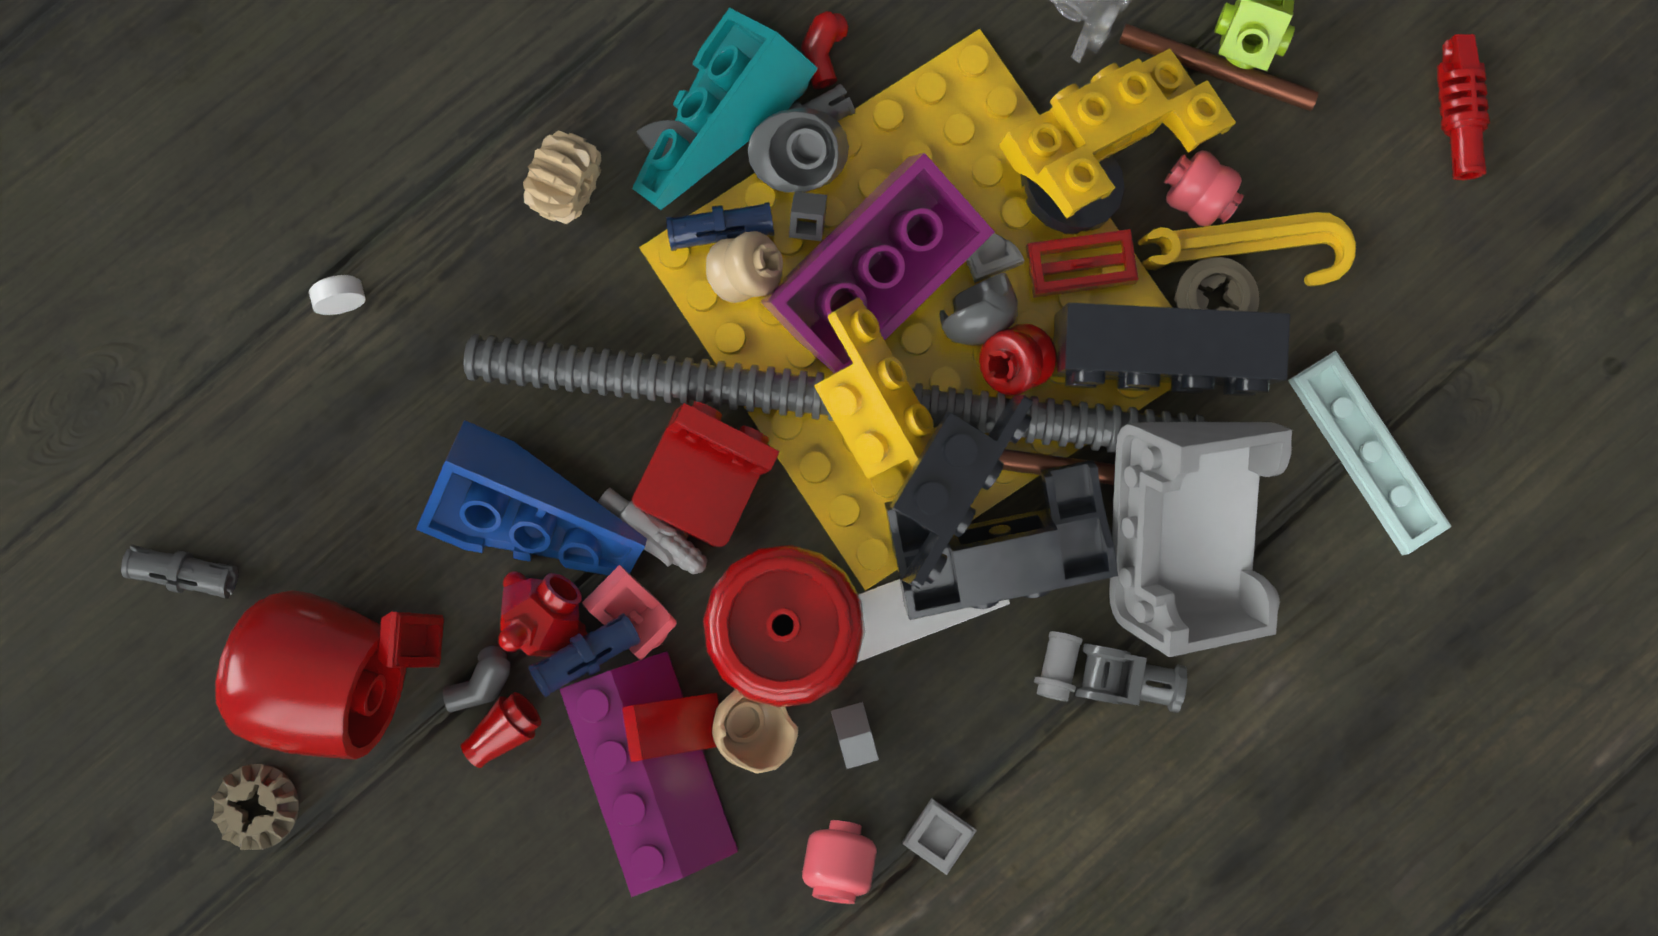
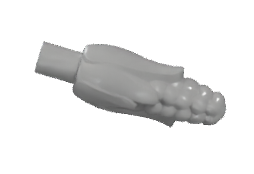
(663, 540)

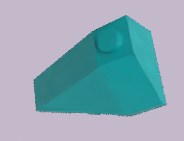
(739, 83)

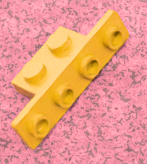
(872, 396)

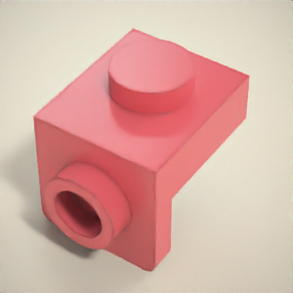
(624, 594)

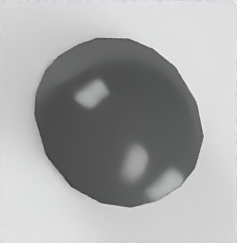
(798, 150)

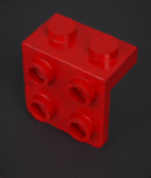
(703, 473)

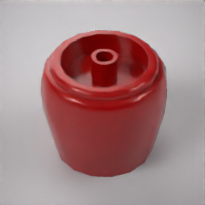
(824, 635)
(306, 678)

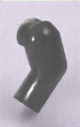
(484, 684)

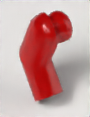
(820, 37)

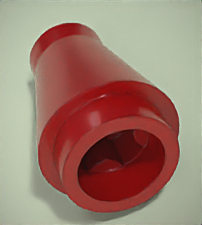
(502, 729)

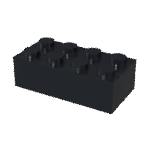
(1171, 346)

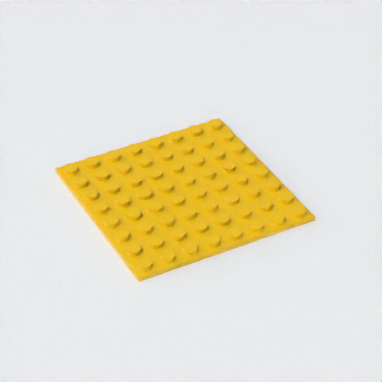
(957, 116)

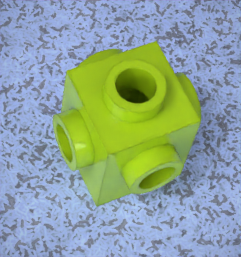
(1255, 31)

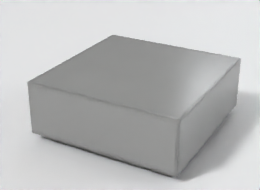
(939, 836)

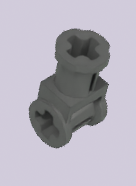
(1122, 677)

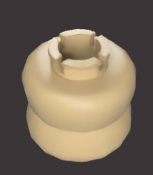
(744, 267)

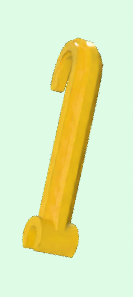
(1257, 237)

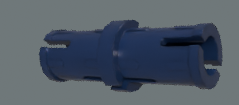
(718, 225)
(584, 654)

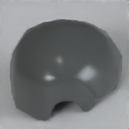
(981, 311)

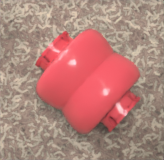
(1203, 188)

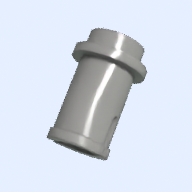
(1059, 666)

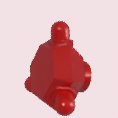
(539, 614)

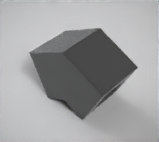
(808, 207)
(854, 735)

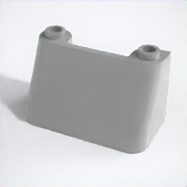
(1190, 532)

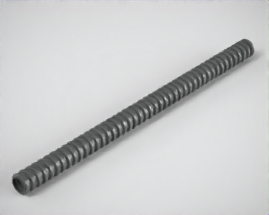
(772, 389)

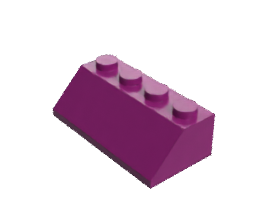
(885, 253)
(658, 809)

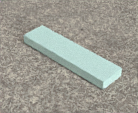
(1369, 453)

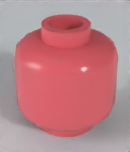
(839, 863)

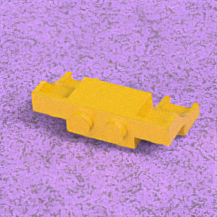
(1105, 116)

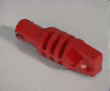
(1464, 105)

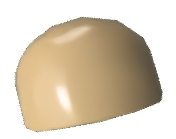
(753, 733)

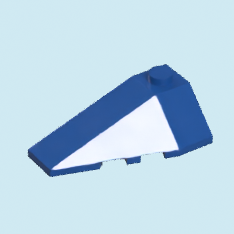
(514, 502)

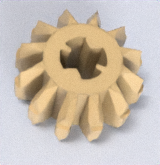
(562, 177)

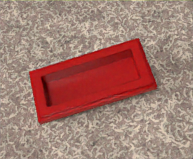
(410, 640)

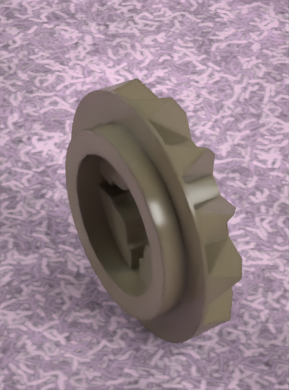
(1210, 273)
(274, 792)

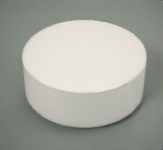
(336, 294)

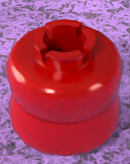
(1017, 359)

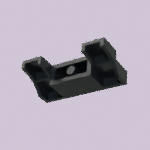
(1015, 553)

